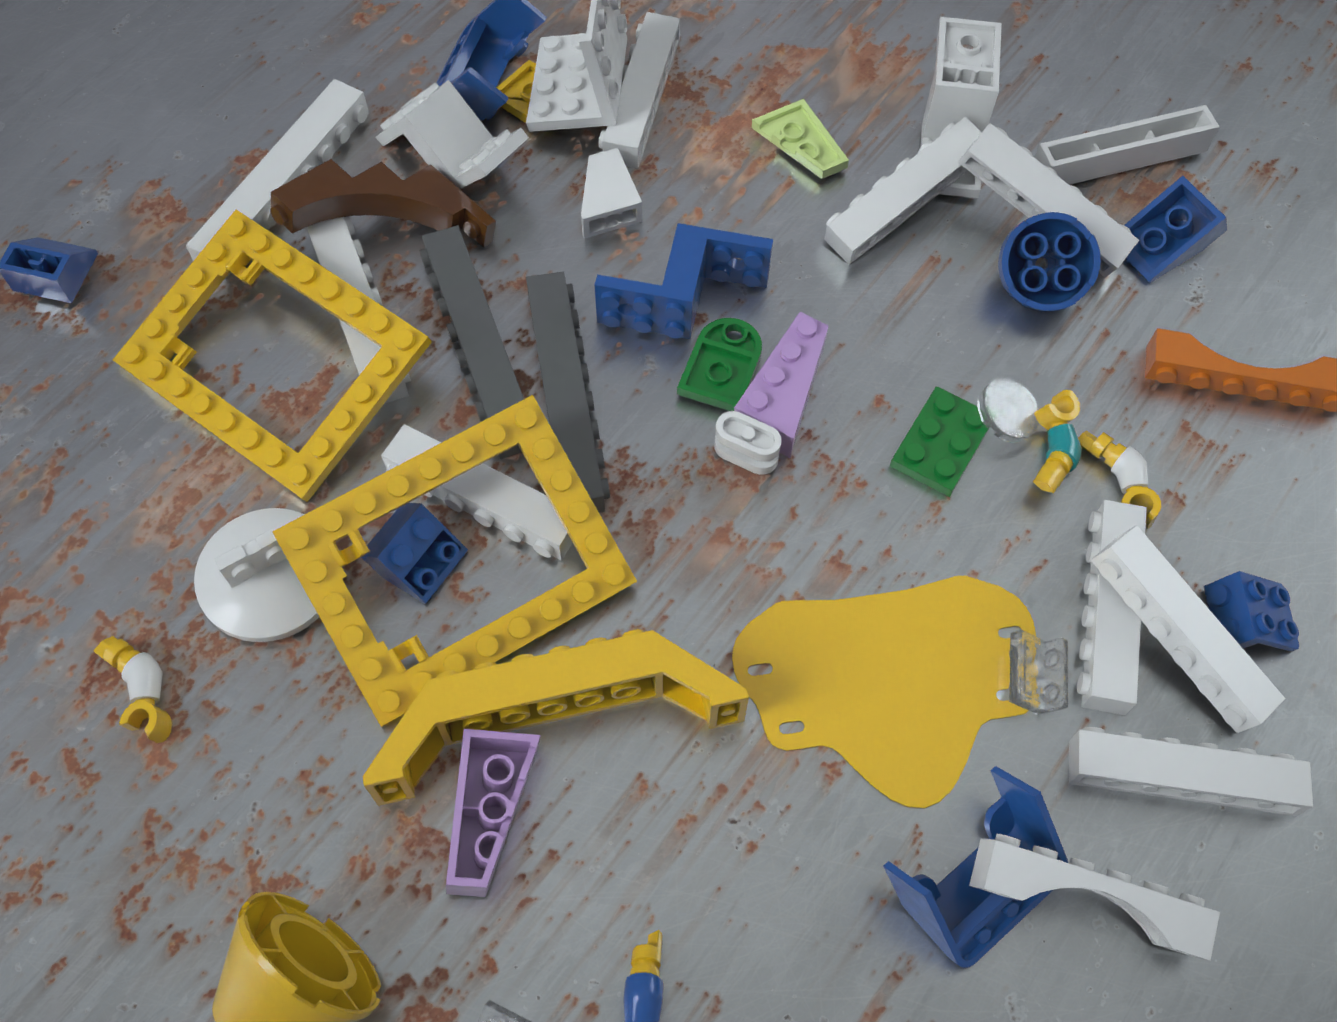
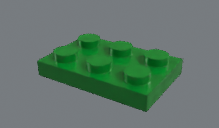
(941, 442)

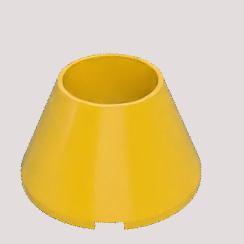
(292, 968)

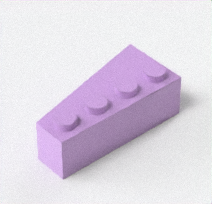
(785, 380)
(487, 797)

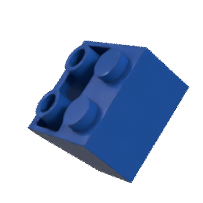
(46, 268)
(414, 551)

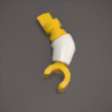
(1129, 469)
(143, 684)

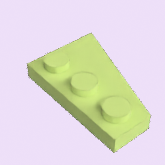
(802, 137)

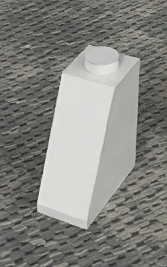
(609, 195)

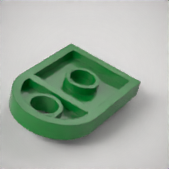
(719, 366)

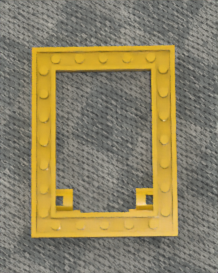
(230, 250)
(319, 563)

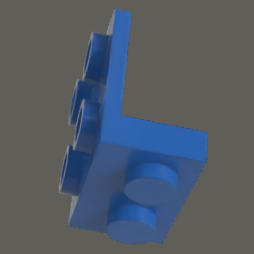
(1253, 610)

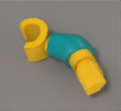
(1063, 441)

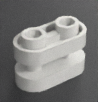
(747, 442)

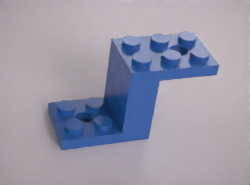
(693, 257)

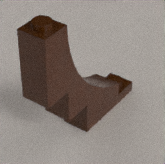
(422, 198)

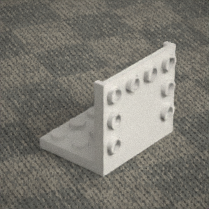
(580, 73)

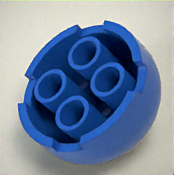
(1069, 255)

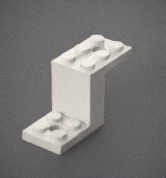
(963, 85)
(450, 135)

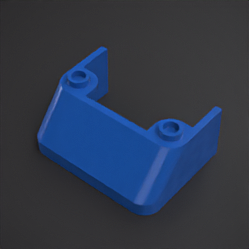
(485, 50)
(965, 918)

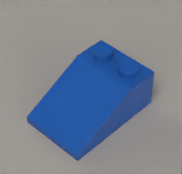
(1173, 229)

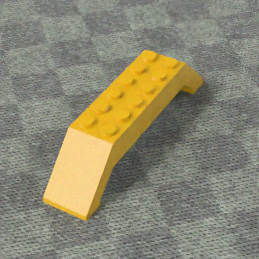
(546, 690)

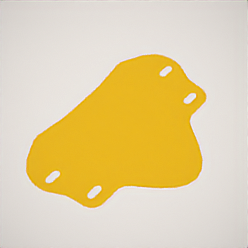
(887, 679)

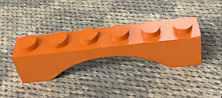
(1186, 361)

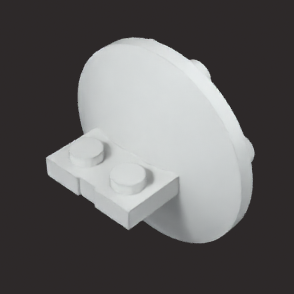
(248, 581)

